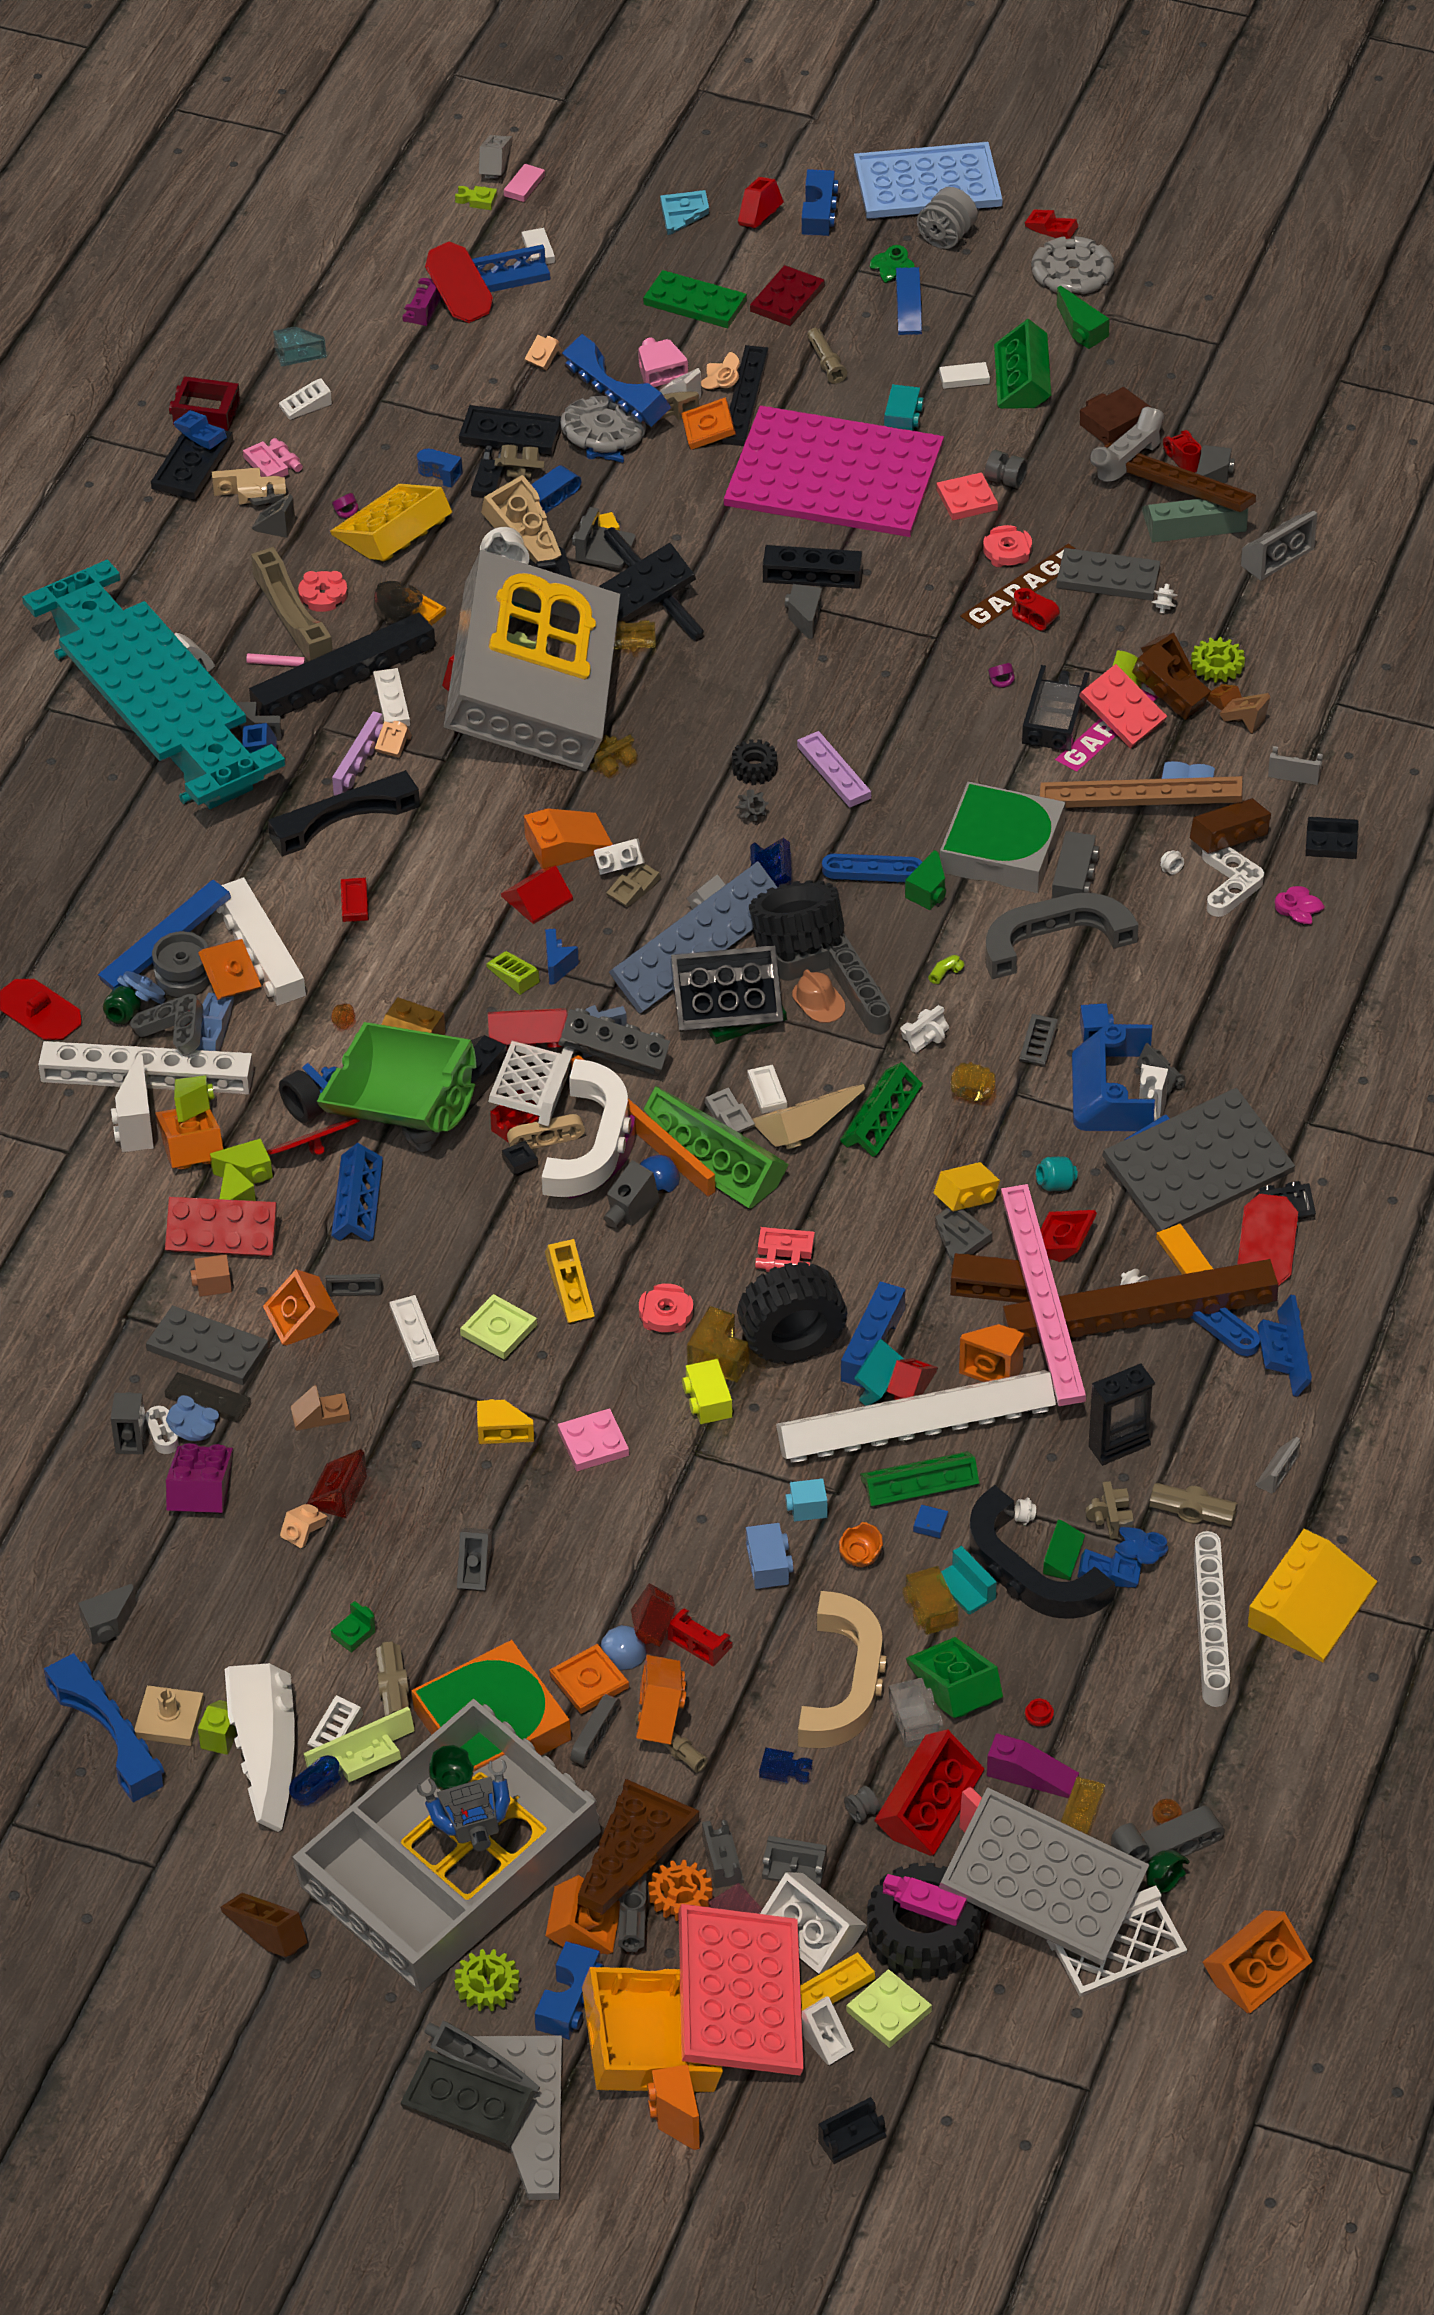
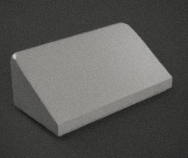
(1279, 1466)

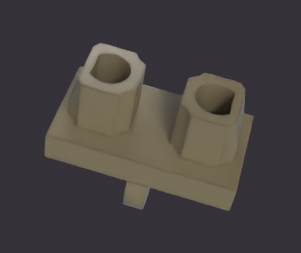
(529, 460)
(1108, 1507)

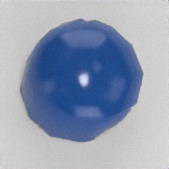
(664, 1171)

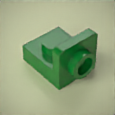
(355, 1628)

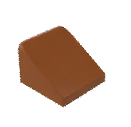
(1223, 695)

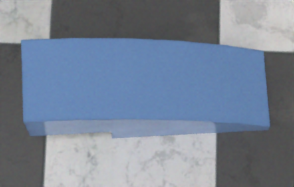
(214, 1022)

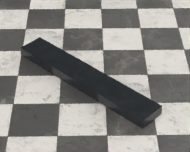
(746, 393)

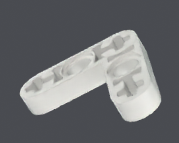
(1247, 881)

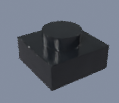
(519, 1157)

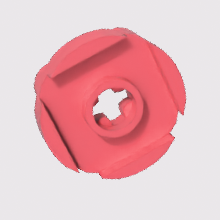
(1000, 555)
(331, 582)
(666, 1321)

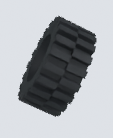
(797, 916)

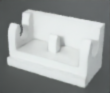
(1154, 1086)

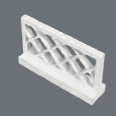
(549, 1085)
(1142, 1904)

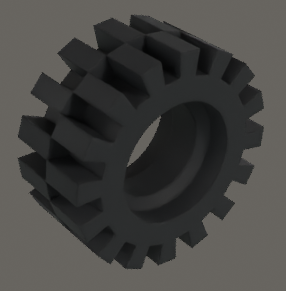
(758, 752)

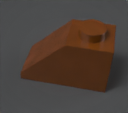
(1181, 668)

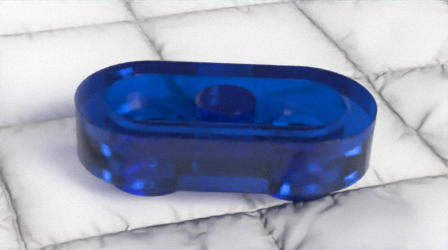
(315, 1780)

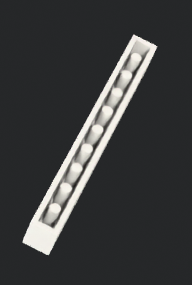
(916, 1414)

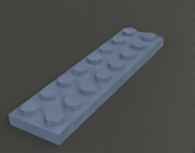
(708, 927)

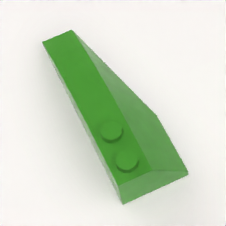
(739, 1164)

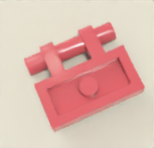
(783, 1243)

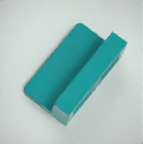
(877, 1372)
(969, 1582)

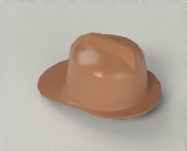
(818, 997)

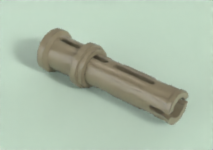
(829, 361)

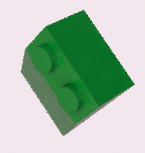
(957, 1676)

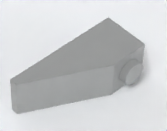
(494, 155)

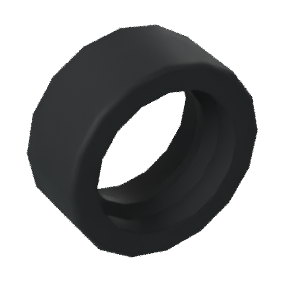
(300, 1096)

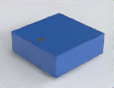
(930, 1521)

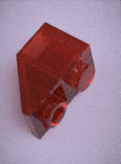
(652, 1615)

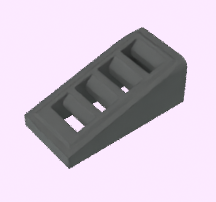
(1041, 1023)

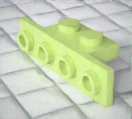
(368, 1746)

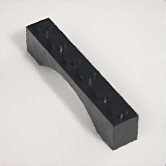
(388, 795)

